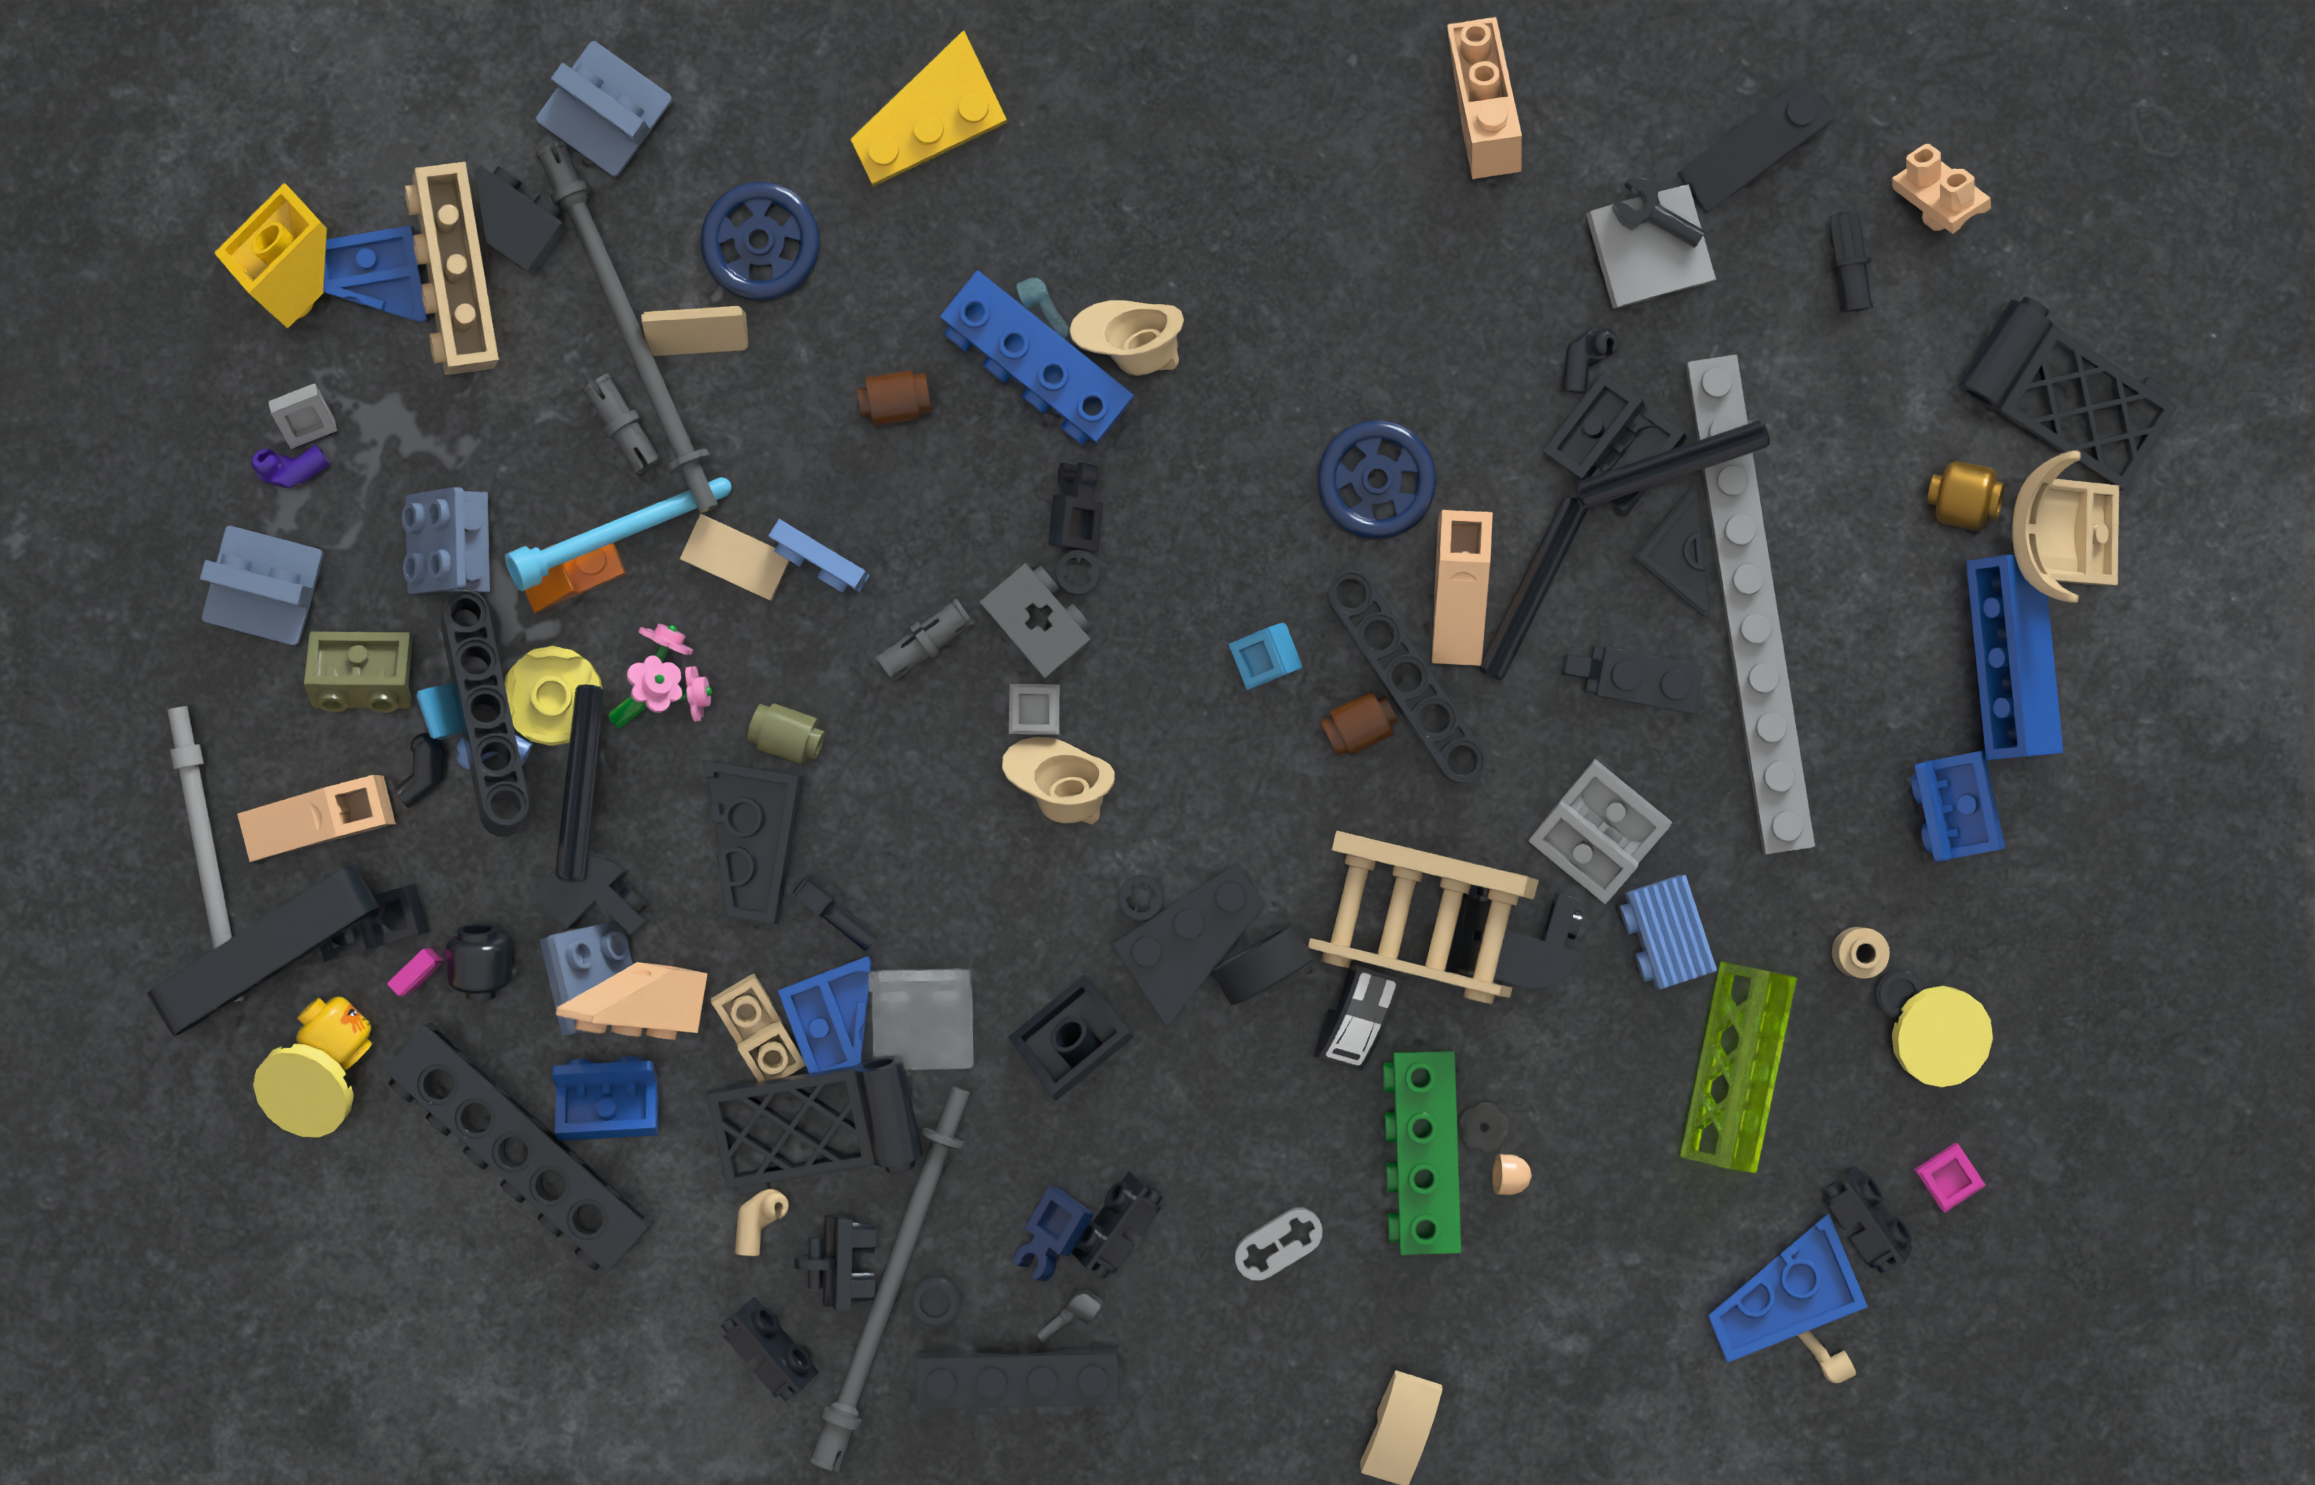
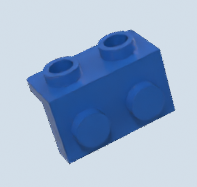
(1957, 806)
(605, 1099)

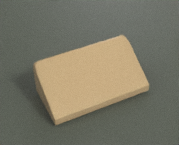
(696, 330)

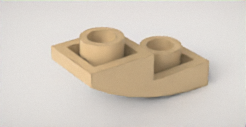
(758, 1030)
(1401, 1429)

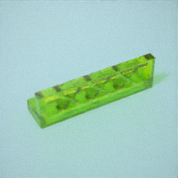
(1753, 1068)

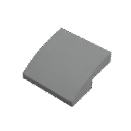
(1648, 260)
(1600, 831)

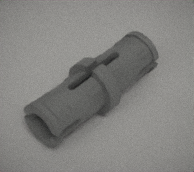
(622, 424)
(925, 640)

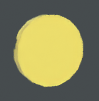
(543, 692)
(1942, 1036)
(303, 1090)

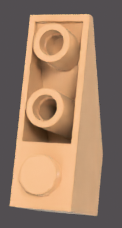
(1485, 98)
(1461, 586)
(317, 817)
(641, 997)

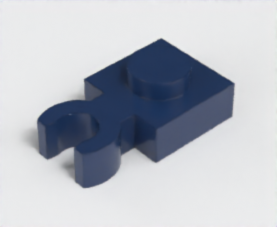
(1056, 1230)

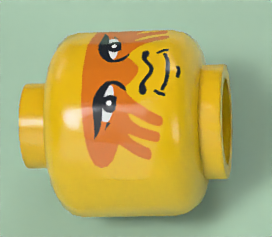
(335, 1030)

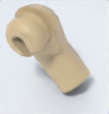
(755, 1216)

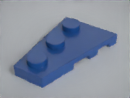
(1789, 1296)

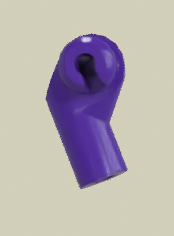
(288, 471)

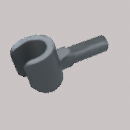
(1082, 1305)

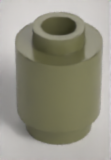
(786, 733)

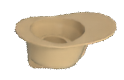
(1132, 333)
(1060, 777)

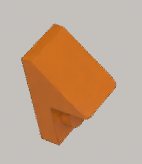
(576, 577)

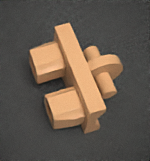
(1942, 193)

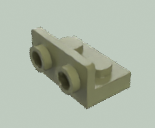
(359, 670)

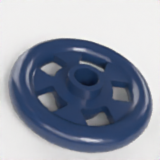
(785, 273)
(1360, 518)

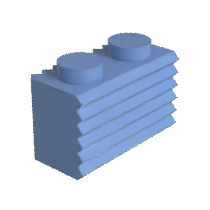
(1668, 932)

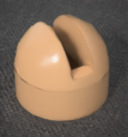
(1510, 1174)

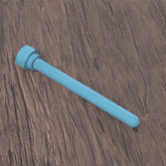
(530, 565)

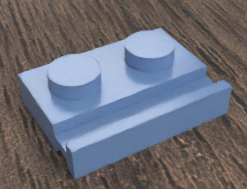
(835, 569)

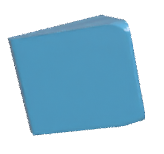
(1265, 655)
(440, 711)

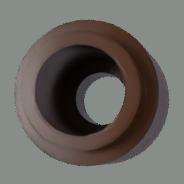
(894, 397)
(1359, 724)

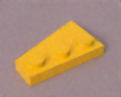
(930, 115)

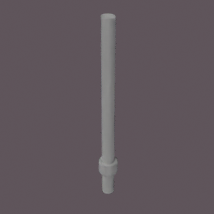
(187, 759)

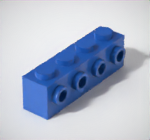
(1036, 358)
(2013, 661)

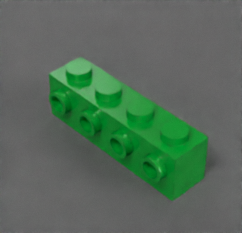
(1425, 1151)

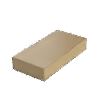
(735, 557)

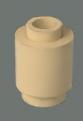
(1845, 949)

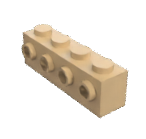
(454, 268)

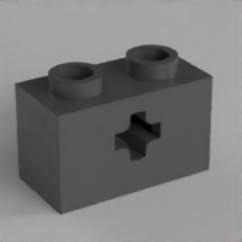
(1010, 607)

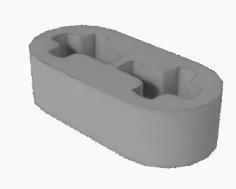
(1286, 1253)

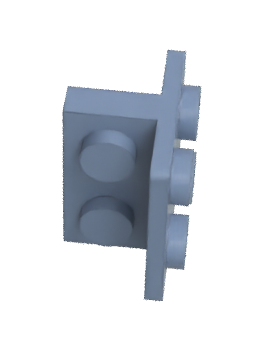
(603, 108)
(446, 541)
(261, 585)
(583, 960)

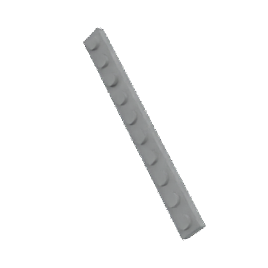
(1751, 614)

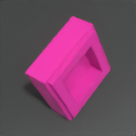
(415, 972)
(1949, 1177)

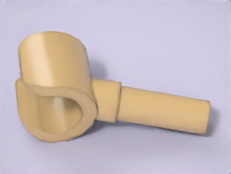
(1835, 1368)

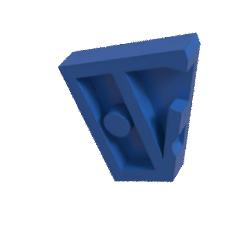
(377, 272)
(830, 1015)

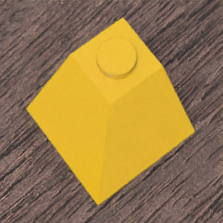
(279, 256)

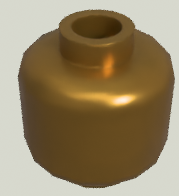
(1966, 495)

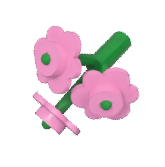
(657, 681)

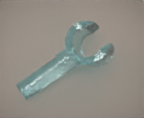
(1034, 292)

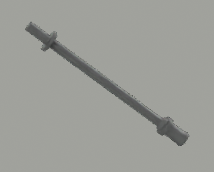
(571, 195)
(842, 1415)

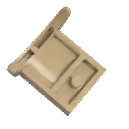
(2065, 530)

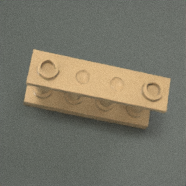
(1456, 880)

